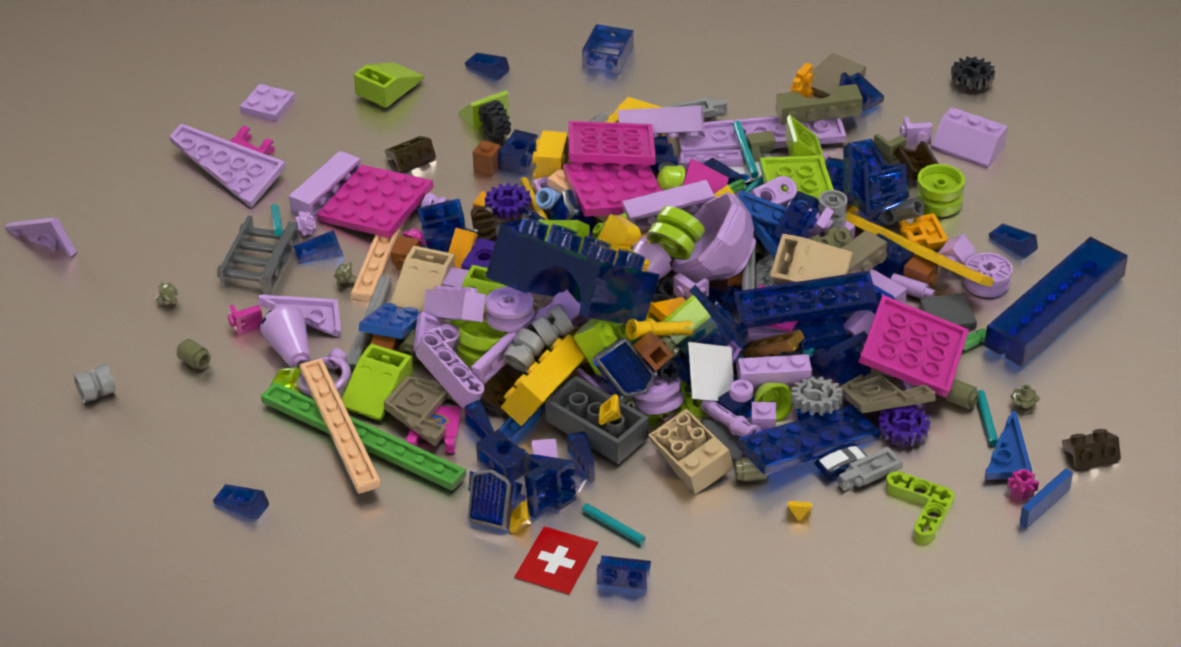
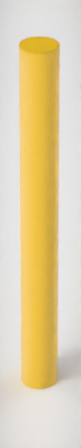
(525, 182)

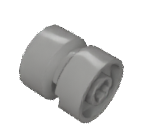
(838, 203)
(553, 325)
(525, 348)
(94, 383)

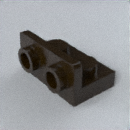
(411, 152)

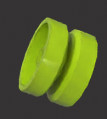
(940, 189)
(676, 232)
(476, 340)

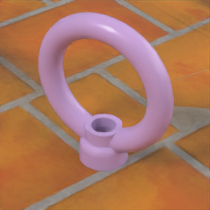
(335, 360)

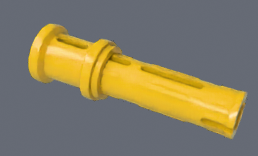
(640, 328)

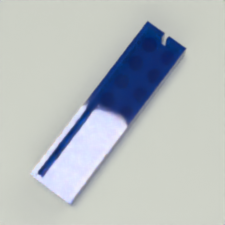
(1055, 301)

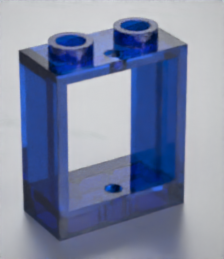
(602, 36)

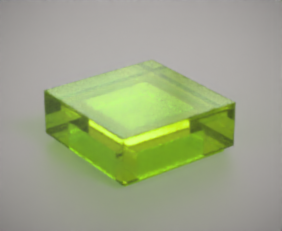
(287, 377)

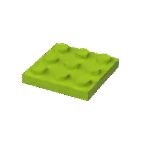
(806, 171)

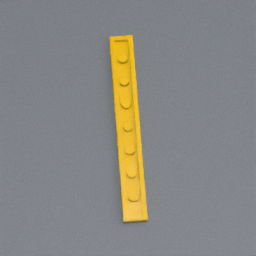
(921, 250)

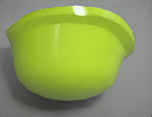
(671, 177)
(776, 393)

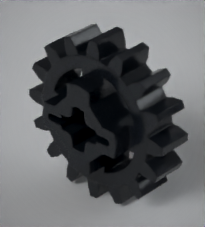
(973, 73)

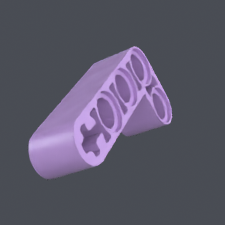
(437, 355)

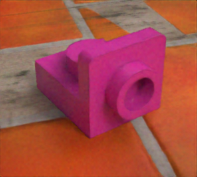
(246, 319)

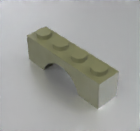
(844, 102)

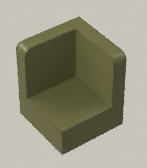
(760, 143)
(888, 148)

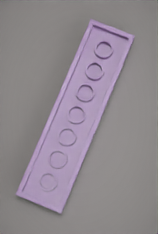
(722, 136)

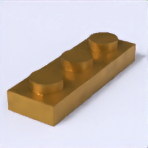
(773, 345)

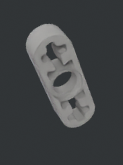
(763, 272)

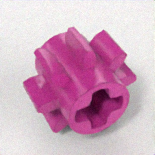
(1023, 484)

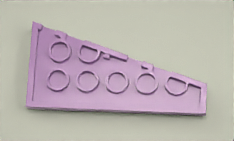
(234, 166)

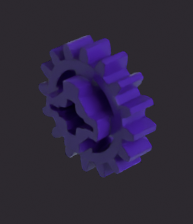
(507, 200)
(904, 424)

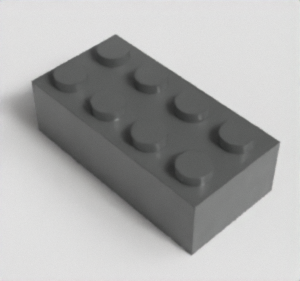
(577, 409)

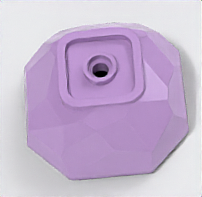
(725, 243)

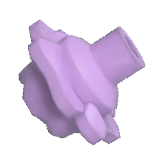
(306, 223)

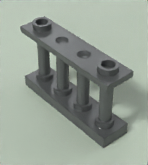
(273, 265)

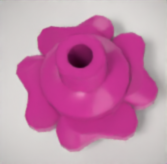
(415, 234)

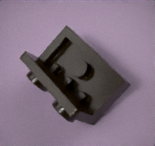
(915, 159)
(495, 390)
(1093, 448)

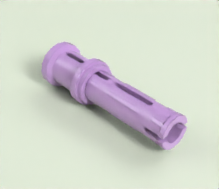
(737, 425)

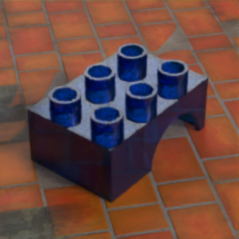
(557, 262)

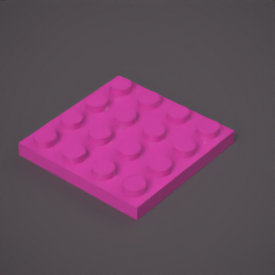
(611, 143)
(605, 187)
(375, 201)
(914, 345)

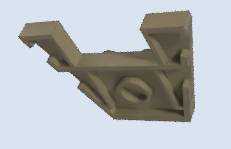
(878, 393)
(415, 403)

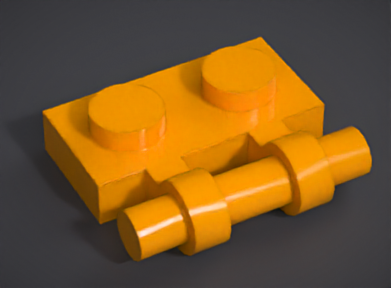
(803, 81)
(929, 231)

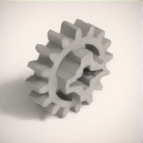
(816, 395)

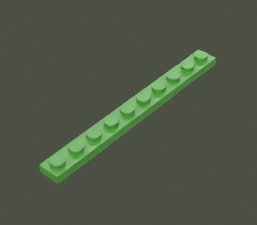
(374, 440)

